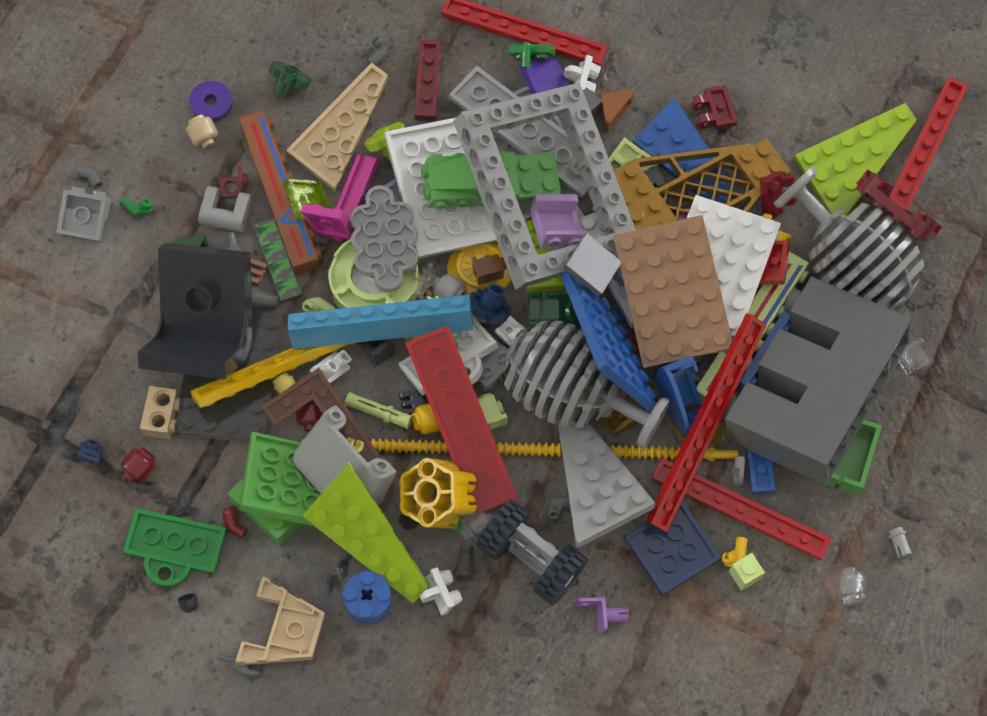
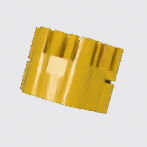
(451, 500)

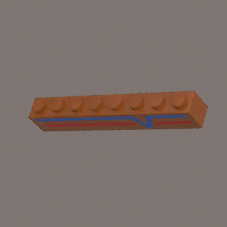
(272, 174)

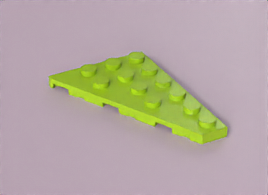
(849, 154)

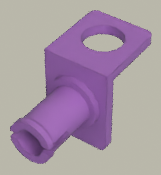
(604, 614)

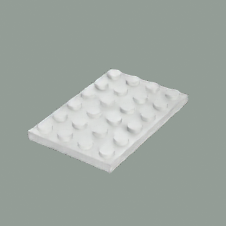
(437, 229)
(739, 252)

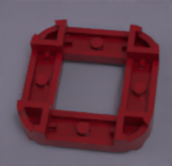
(875, 188)

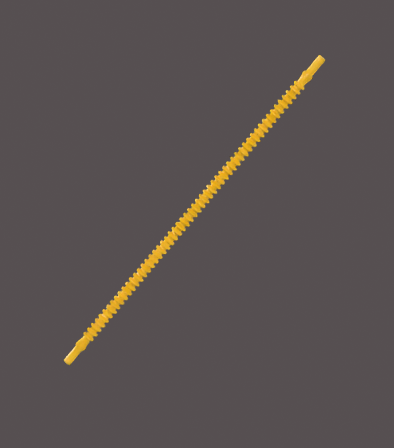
(710, 454)

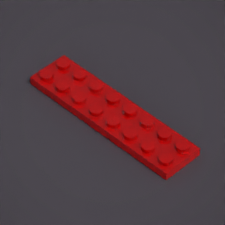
(461, 417)

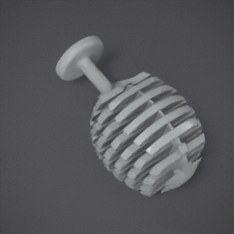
(859, 249)
(559, 376)

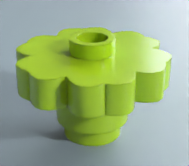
(377, 141)

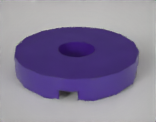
(209, 90)

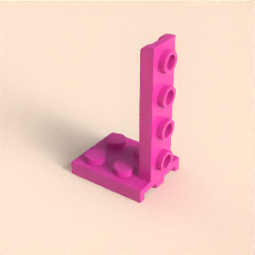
(336, 221)

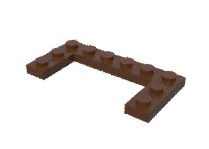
(318, 389)

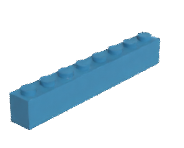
(379, 321)

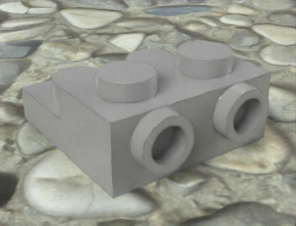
(83, 213)

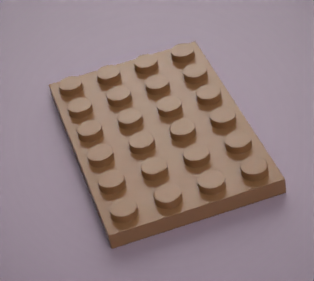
(673, 291)

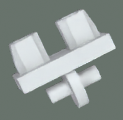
(334, 365)

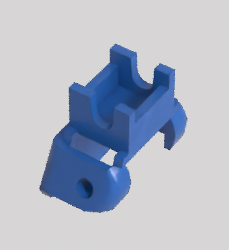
(678, 385)

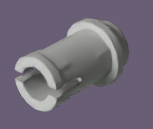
(900, 542)

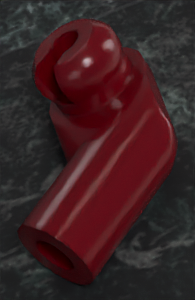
(230, 522)

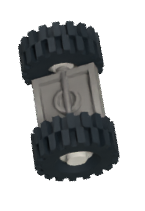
(509, 532)

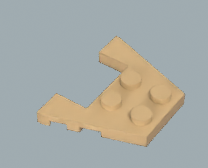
(293, 630)

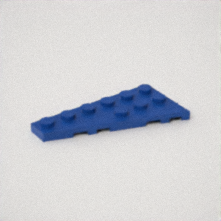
(672, 134)

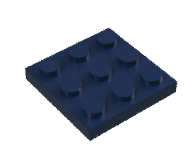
(673, 555)

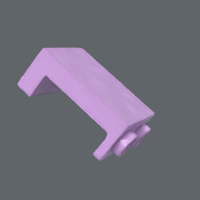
(556, 220)

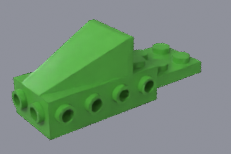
(452, 184)

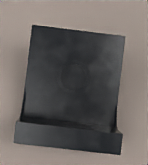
(202, 312)

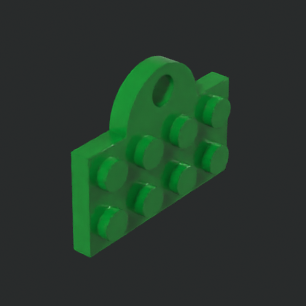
(173, 545)

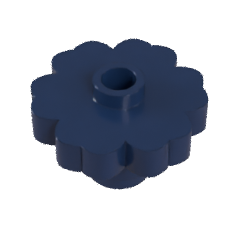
(490, 304)

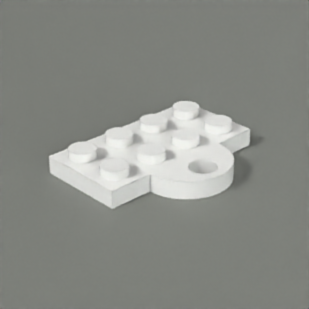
(471, 349)

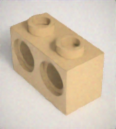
(154, 412)

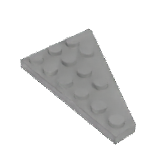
(598, 485)

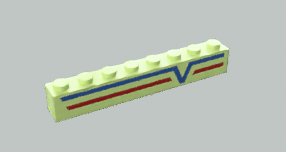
(766, 307)

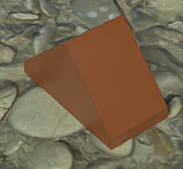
(614, 106)

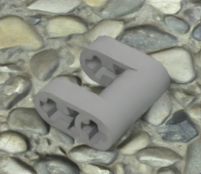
(221, 218)

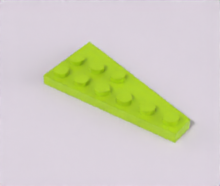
(358, 526)

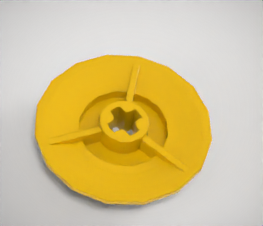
(461, 266)

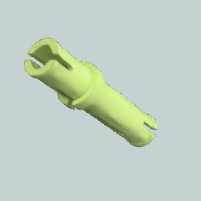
(378, 410)

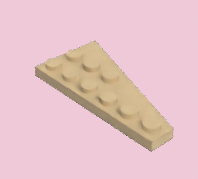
(333, 137)

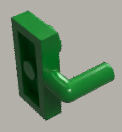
(527, 50)

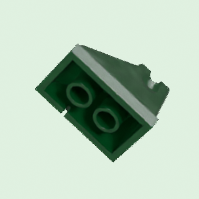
(552, 307)

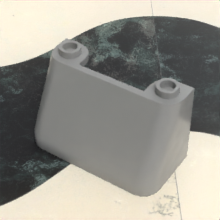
(327, 451)

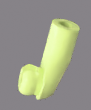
(316, 304)

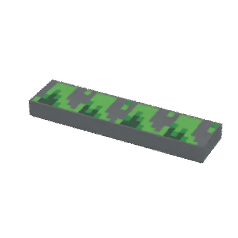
(277, 260)

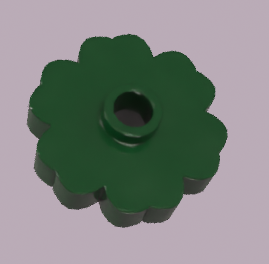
(288, 79)

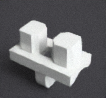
(582, 72)
(510, 330)
(438, 591)

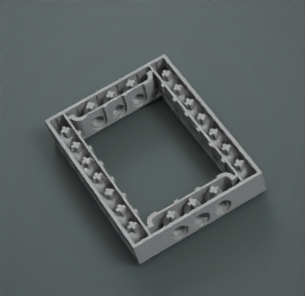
(476, 132)

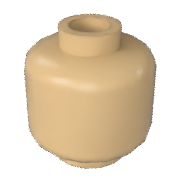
(202, 131)

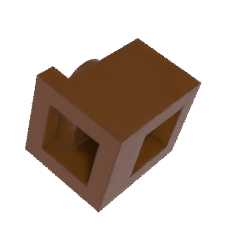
(488, 268)

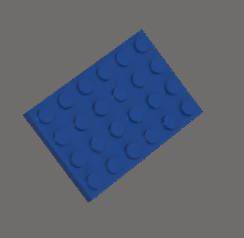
(609, 342)

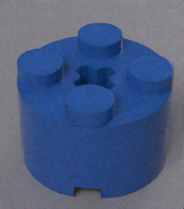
(363, 610)

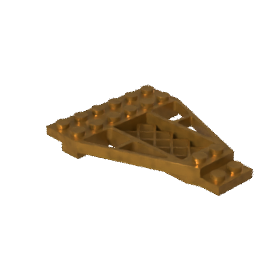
(646, 201)

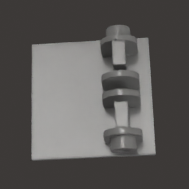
(493, 367)

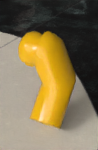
(736, 554)

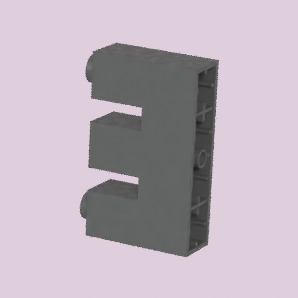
(827, 365)

